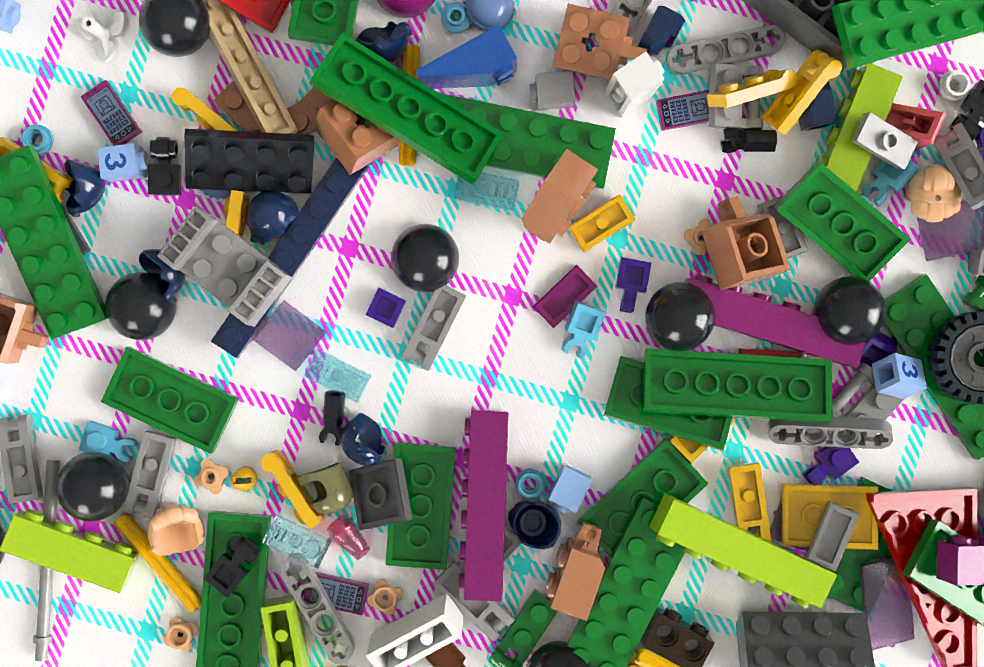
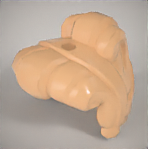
(926, 185)
(174, 530)

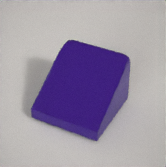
(878, 348)

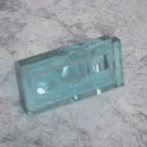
(489, 191)
(337, 375)
(297, 541)

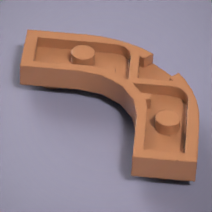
(302, 112)

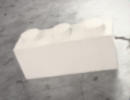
(634, 83)
(416, 634)

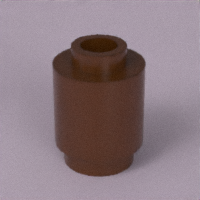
(447, 657)

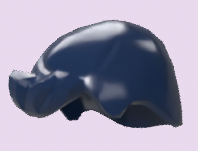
(387, 41)
(85, 188)
(269, 216)
(173, 278)
(362, 440)
(535, 524)

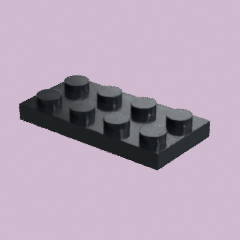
(248, 161)

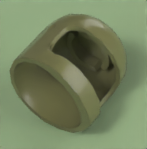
(332, 488)

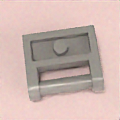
(732, 116)
(869, 404)

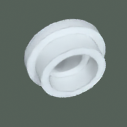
(963, 85)

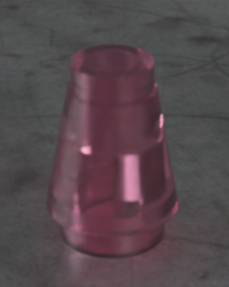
(347, 535)

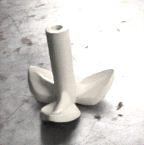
(92, 30)

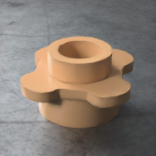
(692, 236)
(219, 472)
(386, 606)
(174, 640)

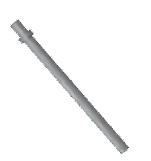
(42, 635)

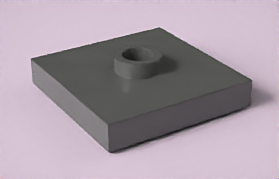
(380, 494)

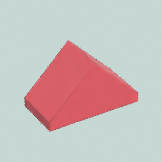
(916, 122)

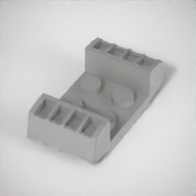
(225, 266)

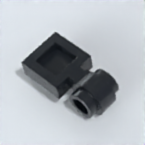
(974, 107)
(164, 178)
(228, 571)

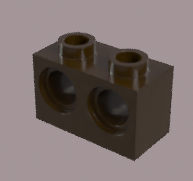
(672, 646)

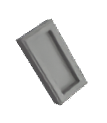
(832, 536)

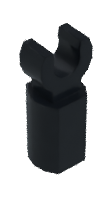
(749, 140)
(332, 415)

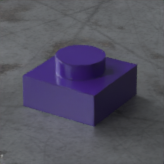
(386, 307)

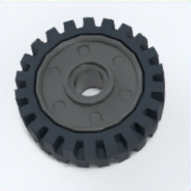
(954, 354)

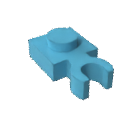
(888, 178)
(582, 324)
(105, 439)

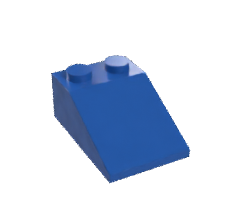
(473, 64)

